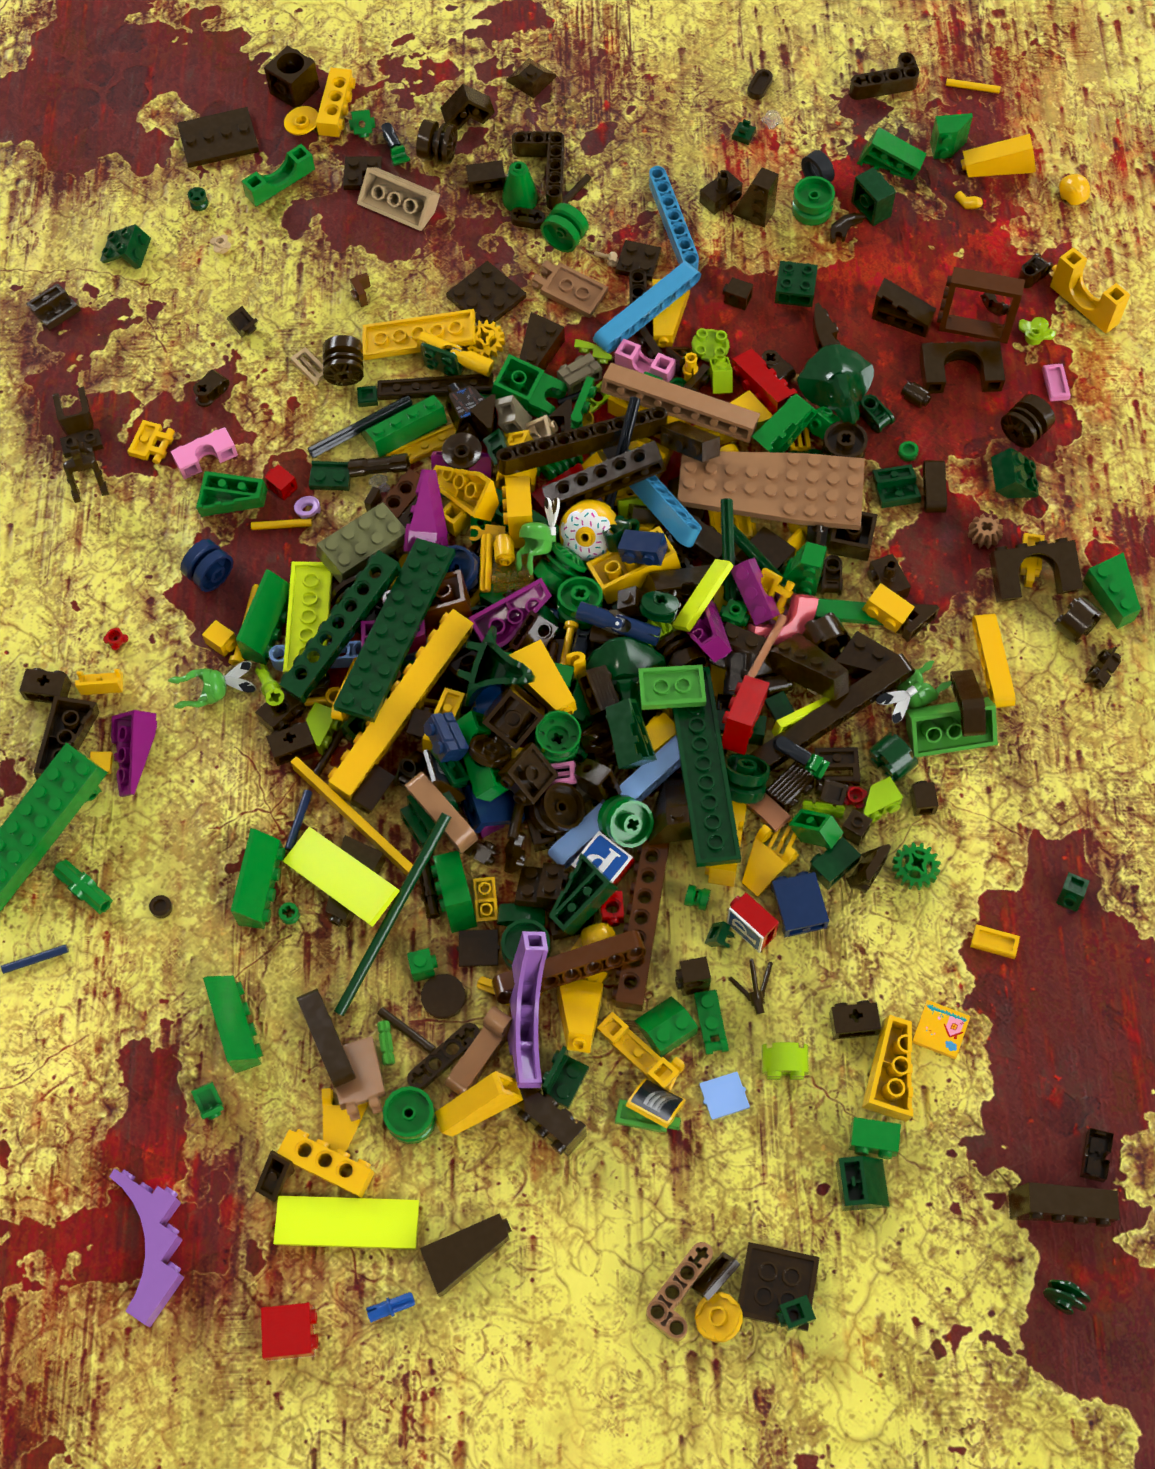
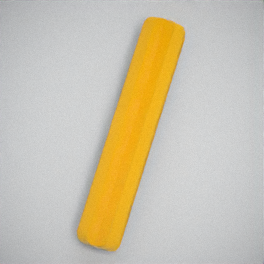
(485, 571)

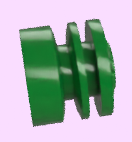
(563, 566)
(560, 727)

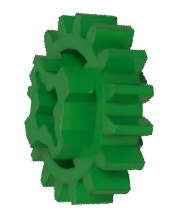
(918, 857)

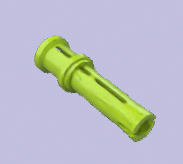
(270, 687)

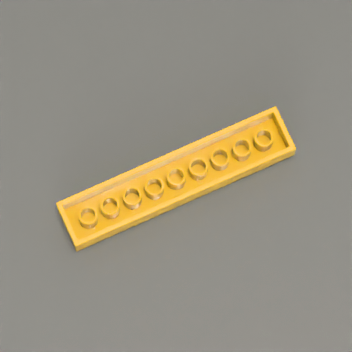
(398, 708)

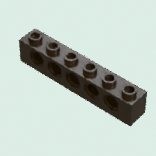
(607, 476)

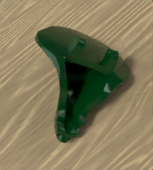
(836, 380)
(623, 659)
(492, 667)

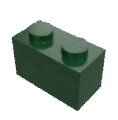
(834, 862)

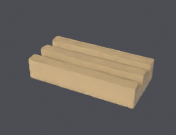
(318, 376)

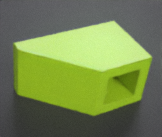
(721, 374)
(322, 726)
(882, 798)

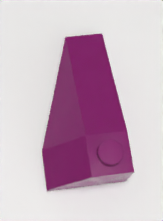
(428, 514)
(510, 612)
(133, 736)

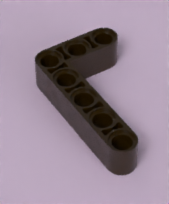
(549, 145)

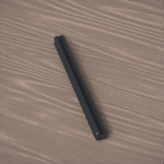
(359, 426)
(625, 438)

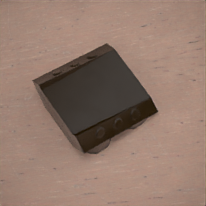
(868, 868)

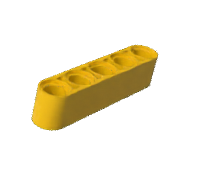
(993, 660)

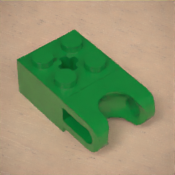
(528, 386)

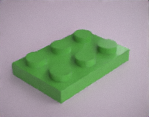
(672, 687)

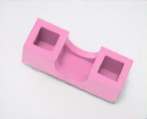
(631, 357)
(216, 443)

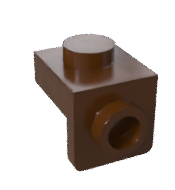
(358, 285)

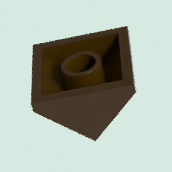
(484, 417)

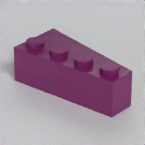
(710, 633)

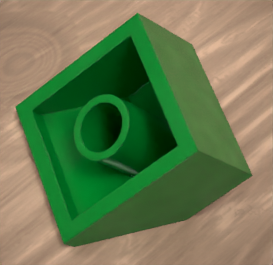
(949, 134)
(667, 1026)

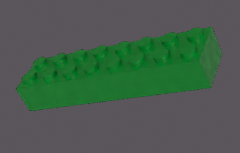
(44, 816)

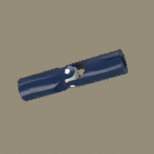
(603, 618)

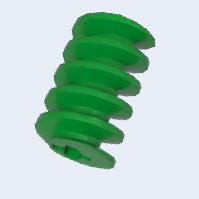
(555, 469)

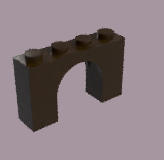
(983, 355)
(1060, 555)

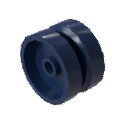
(206, 565)
(469, 565)

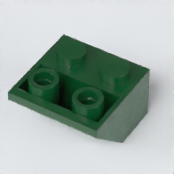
(1014, 475)
(862, 1183)

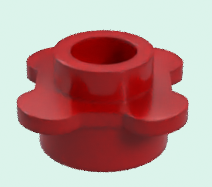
(111, 635)
(855, 791)

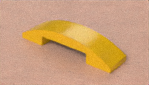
(636, 1051)

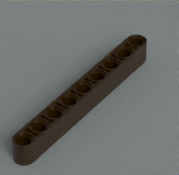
(577, 441)
(836, 712)

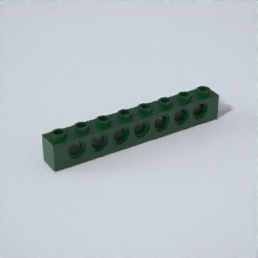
(340, 637)

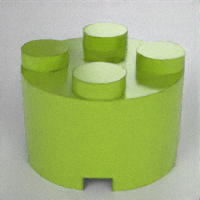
(785, 1060)

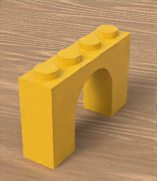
(1070, 285)

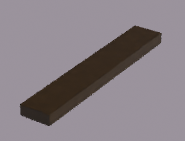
(431, 386)

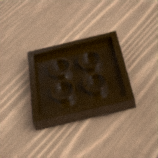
(487, 293)
(773, 1278)

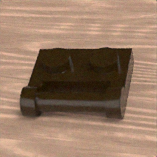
(840, 760)

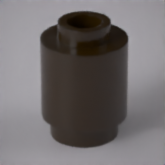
(916, 394)
(777, 685)

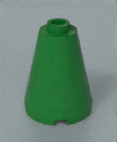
(519, 188)

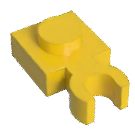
(494, 530)

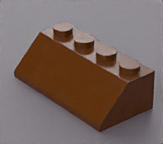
(450, 595)

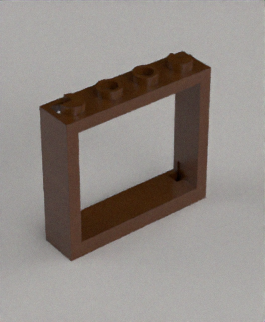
(985, 283)

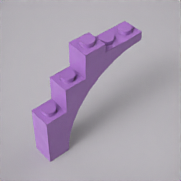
(524, 1006)
(158, 1279)

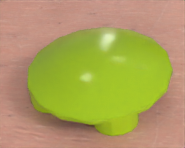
(710, 343)

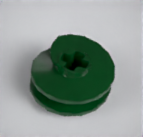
(659, 606)
(1065, 1295)

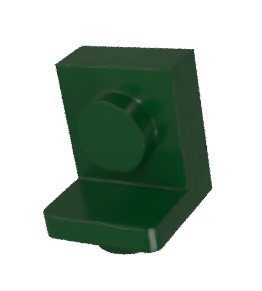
(1073, 892)

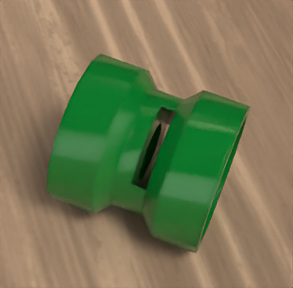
(702, 898)

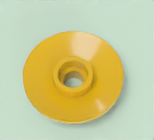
(301, 120)

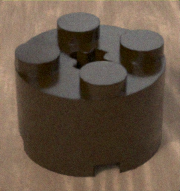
(1079, 619)
(827, 634)

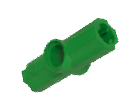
(82, 886)

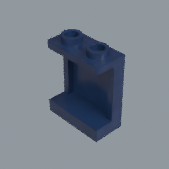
(486, 813)
(800, 904)

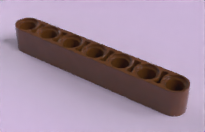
(579, 963)

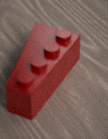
(761, 381)

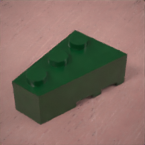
(582, 896)

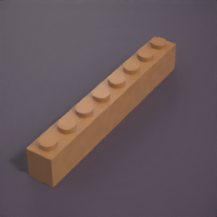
(681, 402)

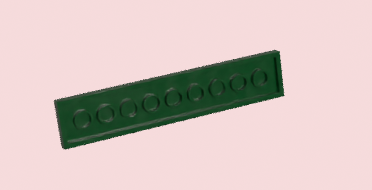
(394, 630)
(706, 782)

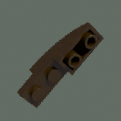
(824, 329)

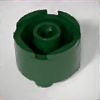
(892, 756)

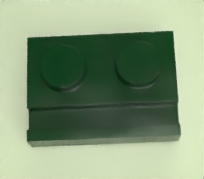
(329, 476)

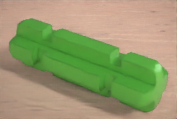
(386, 1044)

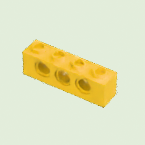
(335, 102)
(355, 1184)

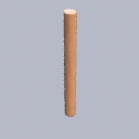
(767, 646)

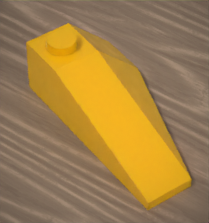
(469, 491)

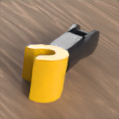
(579, 650)

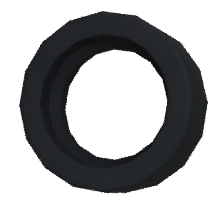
(818, 165)

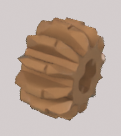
(985, 531)

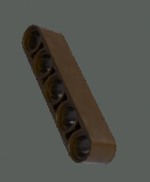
(326, 1038)

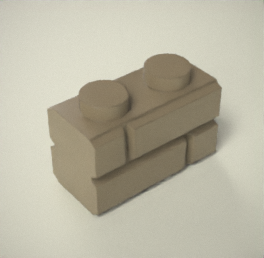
(576, 372)

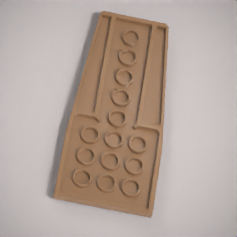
(778, 487)

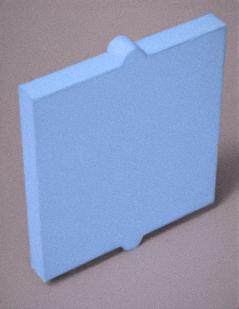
(724, 1095)

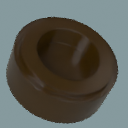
(160, 906)

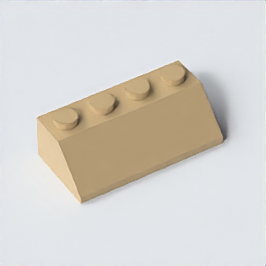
(397, 198)

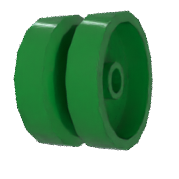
(813, 200)
(564, 227)
(572, 593)
(625, 821)
(419, 1105)

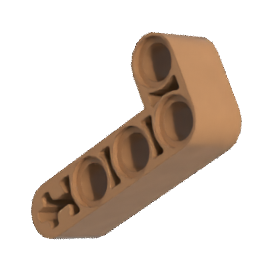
(434, 803)
(480, 1052)
(683, 1287)

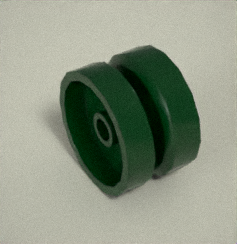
(747, 777)
(512, 936)

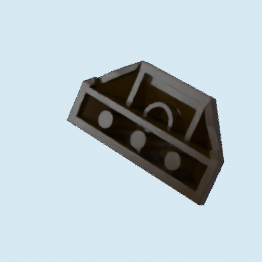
(744, 641)

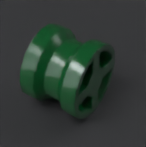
(198, 199)

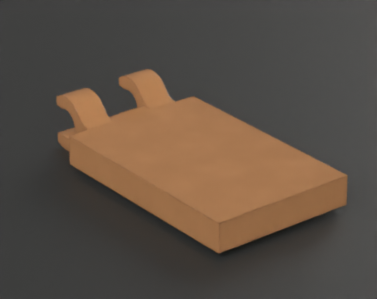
(570, 288)
(368, 1084)

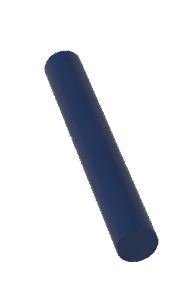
(298, 820)
(34, 958)

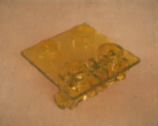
(506, 577)

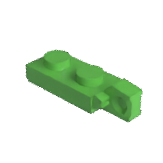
(628, 1117)

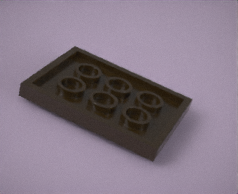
(218, 137)

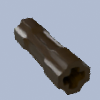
(393, 463)

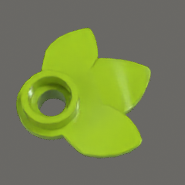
(1036, 330)

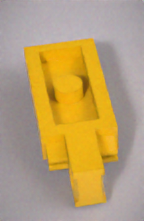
(1031, 566)

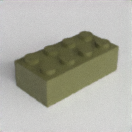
(350, 547)

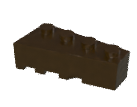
(67, 723)
(550, 1121)
(1064, 1204)

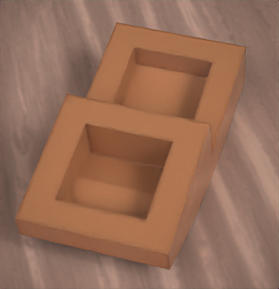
(770, 813)

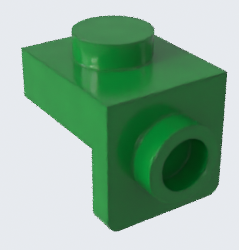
(208, 1101)

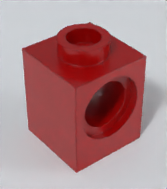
(280, 482)
(616, 918)

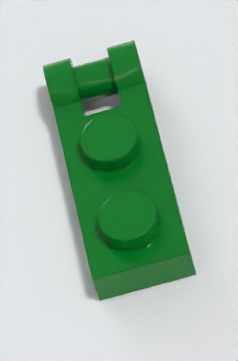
(583, 403)
(711, 1021)

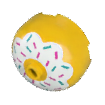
(587, 520)

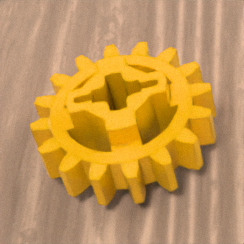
(493, 336)

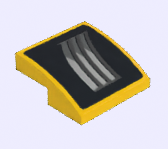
(655, 1103)

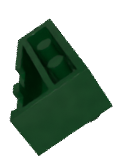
(629, 735)

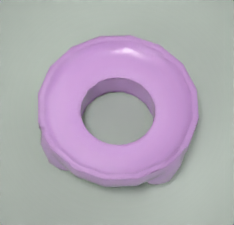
(307, 501)

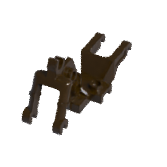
(80, 443)

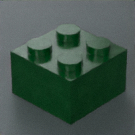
(873, 196)

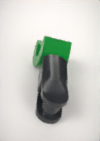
(397, 150)
(814, 765)

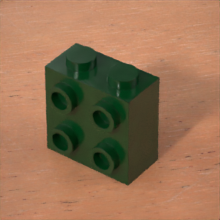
(796, 284)

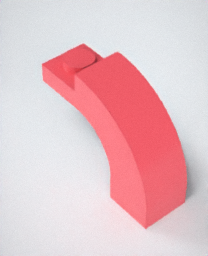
(800, 611)

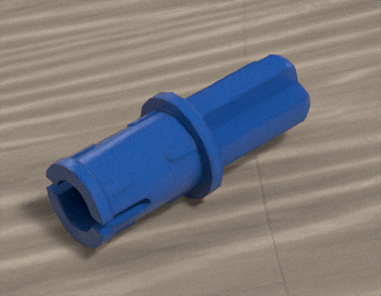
(390, 1306)

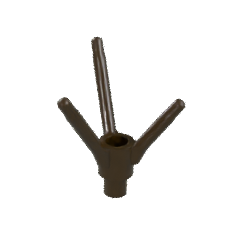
(756, 997)

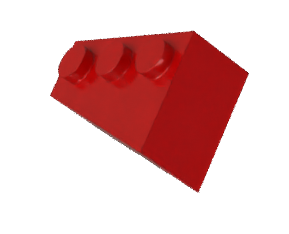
(743, 713)

